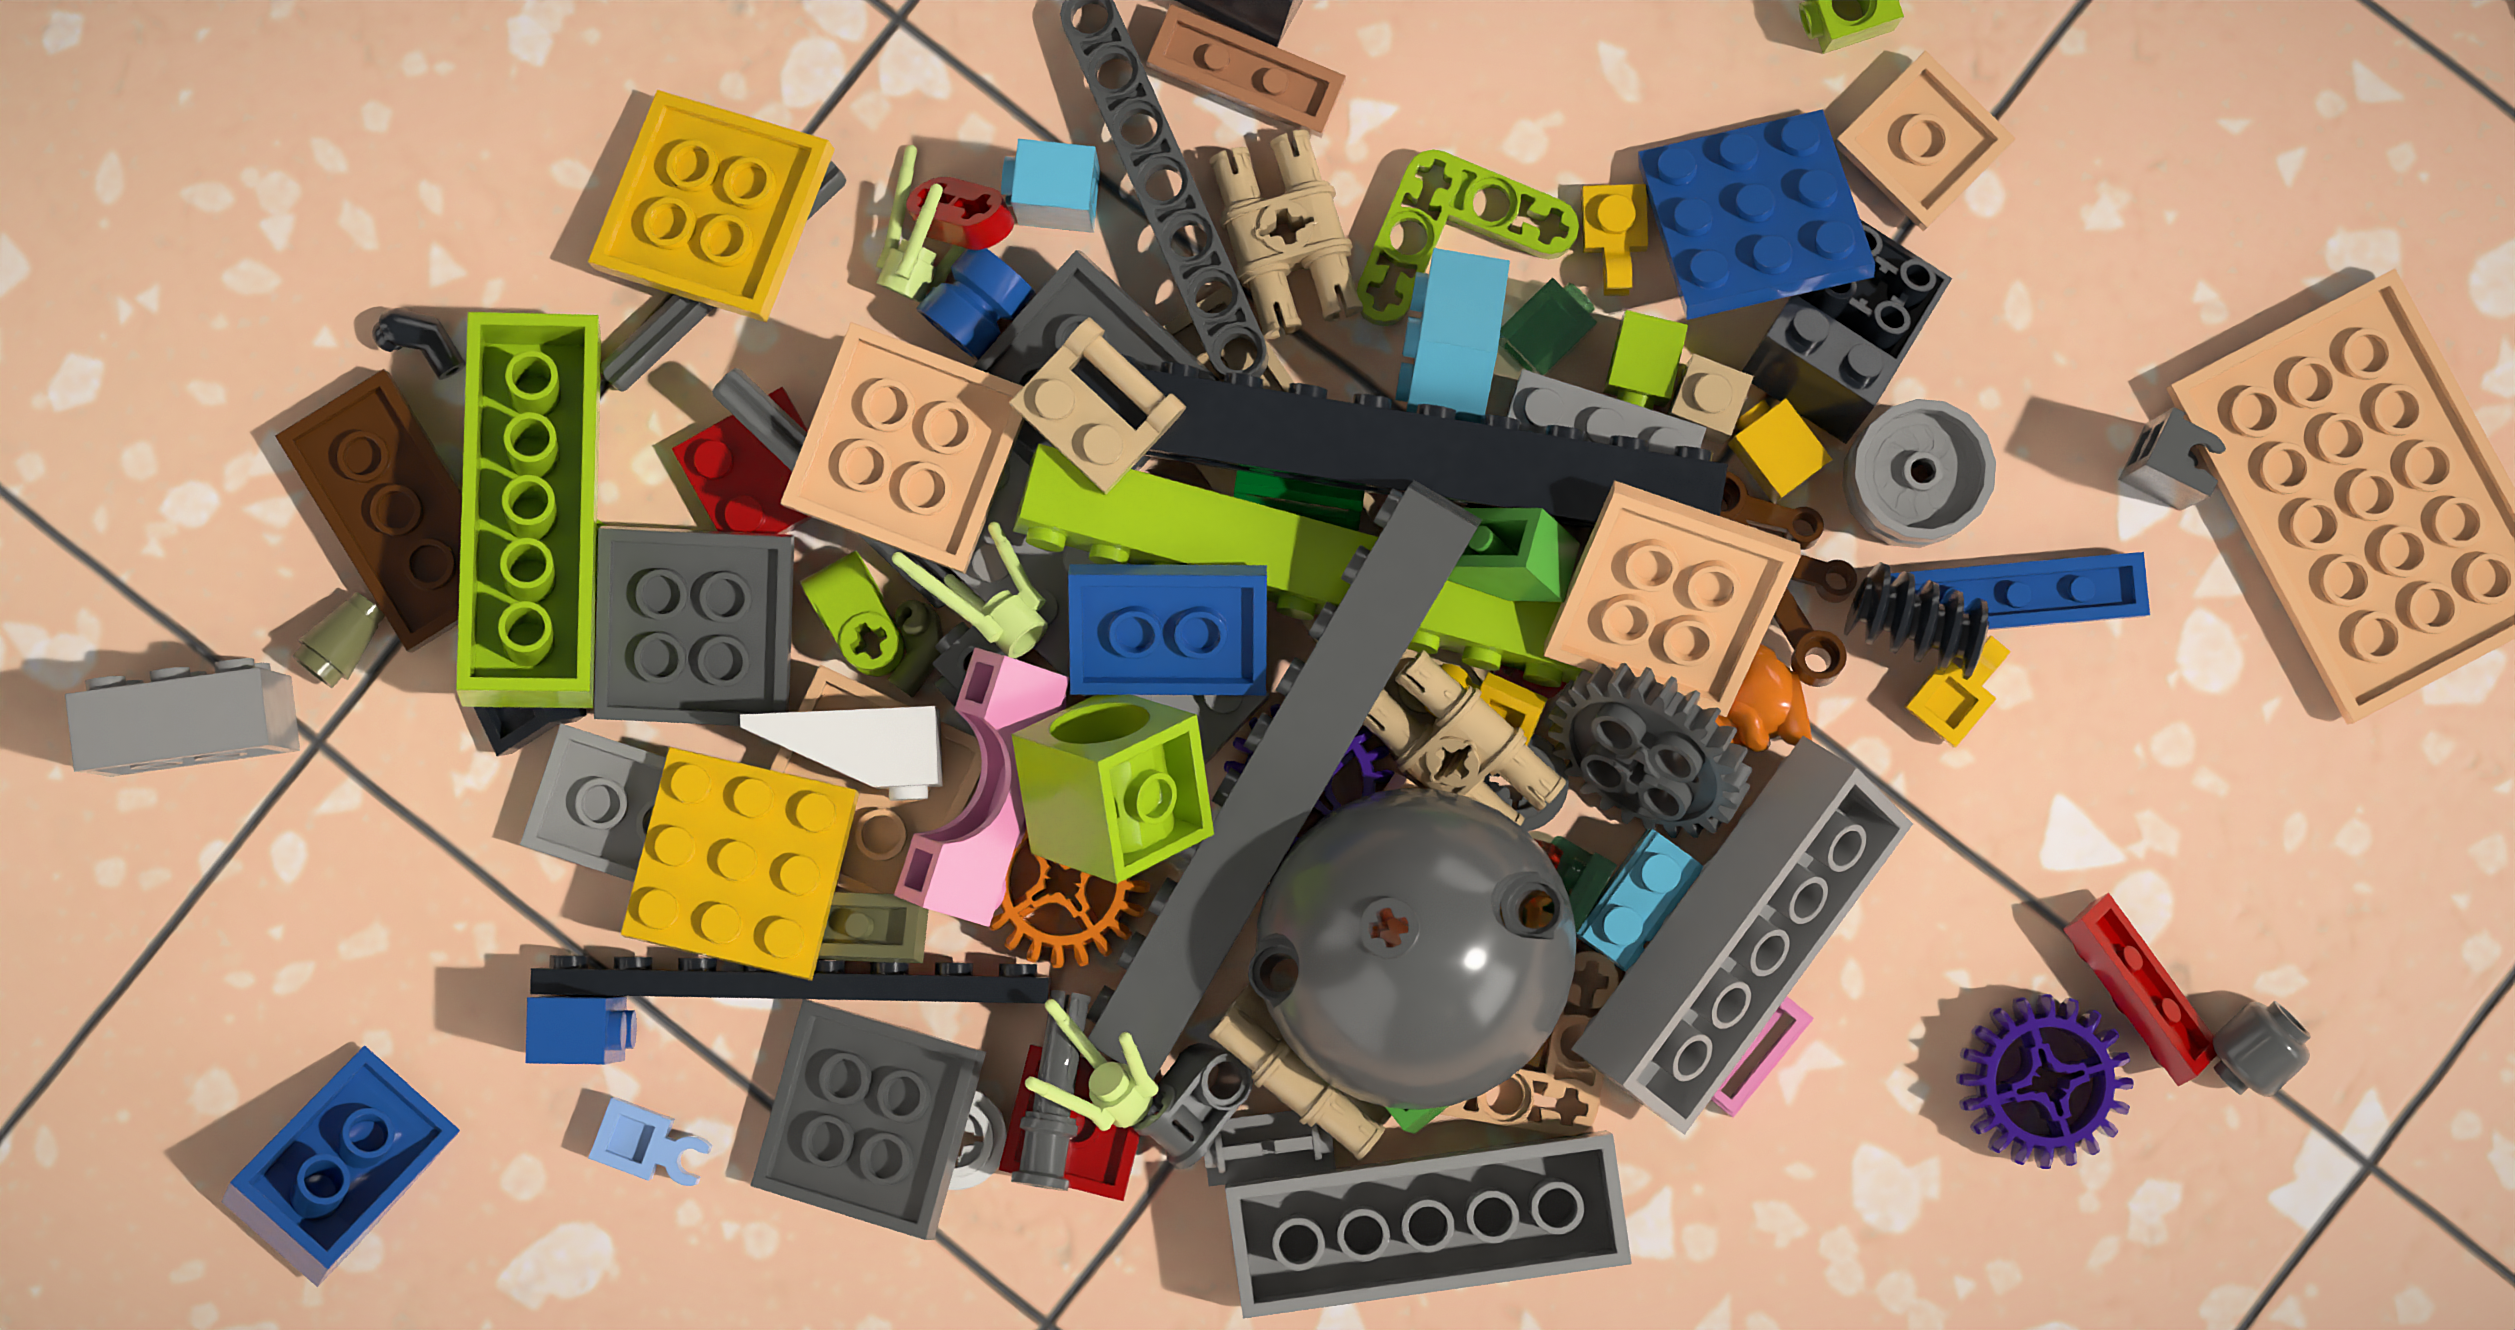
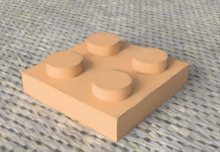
(1924, 141)

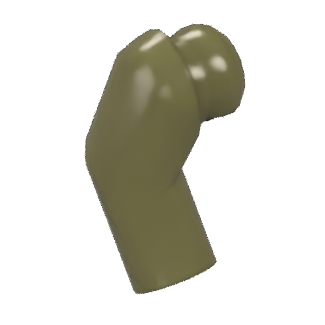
(920, 633)

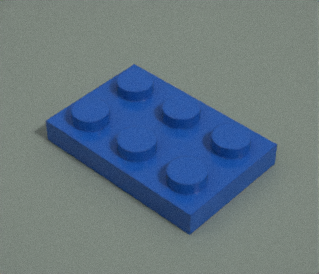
(1167, 629)

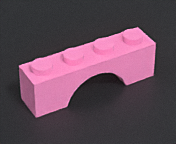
(966, 861)

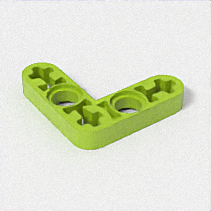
(1457, 207)

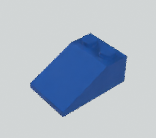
(339, 1165)

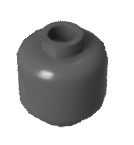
(2261, 1049)

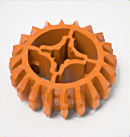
(1093, 929)

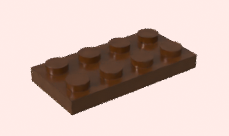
(386, 503)

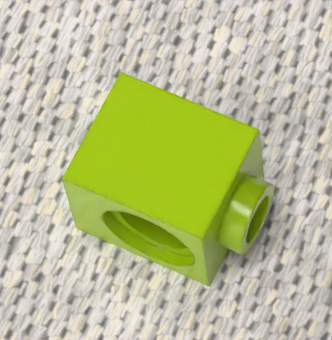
(1836, 33)
(1645, 359)

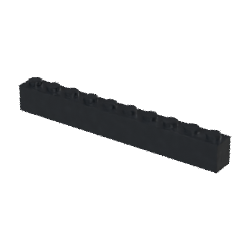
(1381, 448)

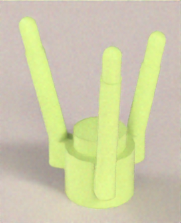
(909, 266)
(1005, 618)
(1117, 1090)

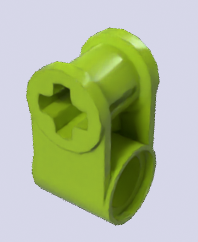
(851, 607)

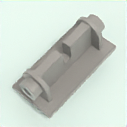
(1267, 1148)

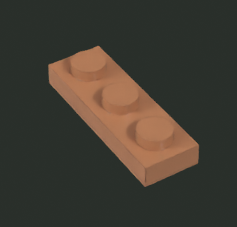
(1246, 70)

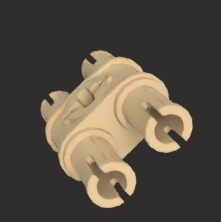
(1308, 212)
(1460, 722)
(1255, 1040)

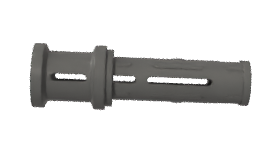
(1049, 1124)

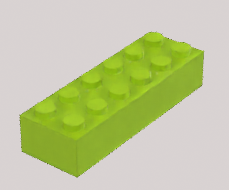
(529, 511)

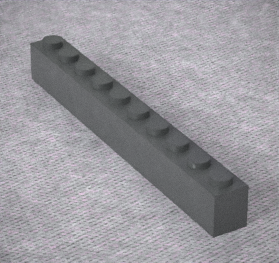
(1285, 774)

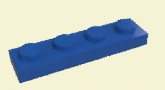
(2050, 589)

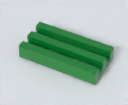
(1300, 495)

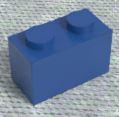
(579, 1029)

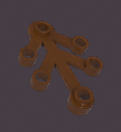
(1809, 571)

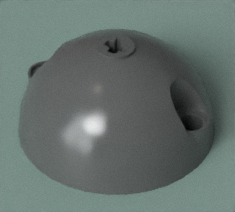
(1460, 993)

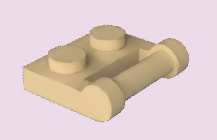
(1081, 422)

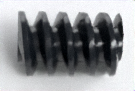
(1920, 618)

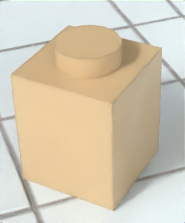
(1710, 397)

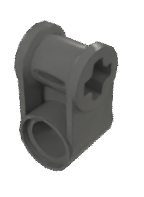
(1192, 1109)

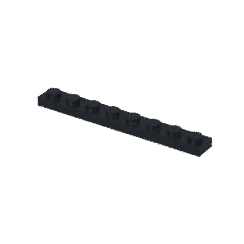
(700, 979)

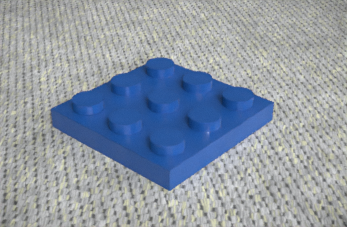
(1755, 214)

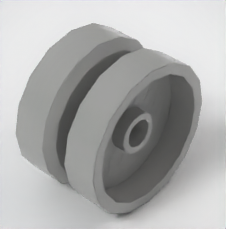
(1880, 479)

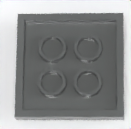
(1049, 319)
(692, 625)
(868, 1119)

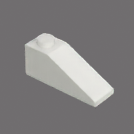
(876, 746)

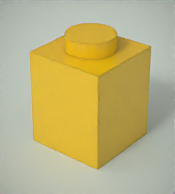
(1777, 448)

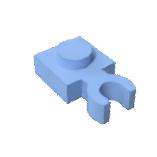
(639, 1140)

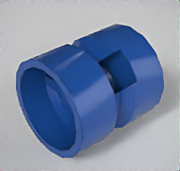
(980, 296)

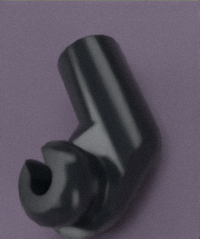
(422, 332)

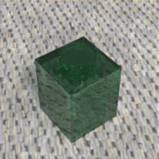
(1548, 327)

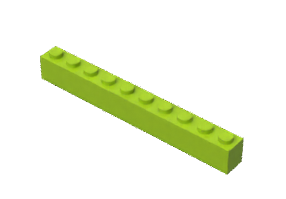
(1180, 524)

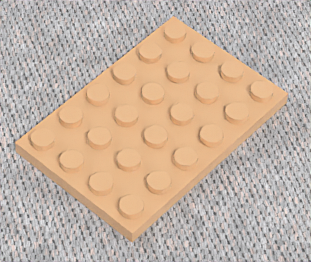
(2364, 493)

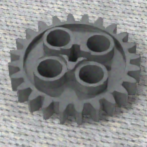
(1649, 750)

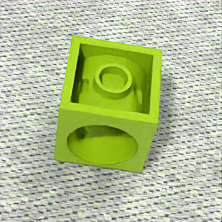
(1113, 785)

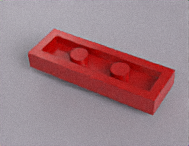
(2142, 989)

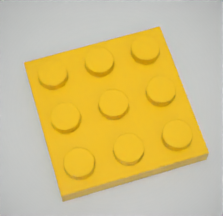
(711, 205)
(740, 863)

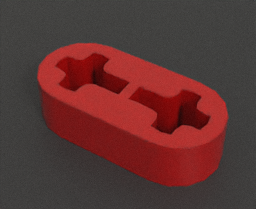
(965, 214)

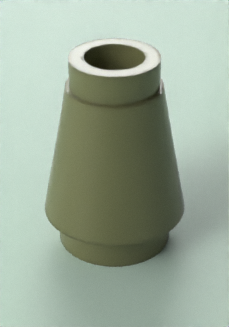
(339, 640)

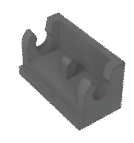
(2165, 464)

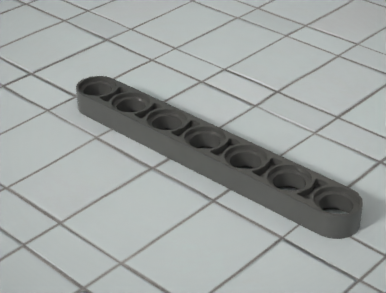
(1172, 214)

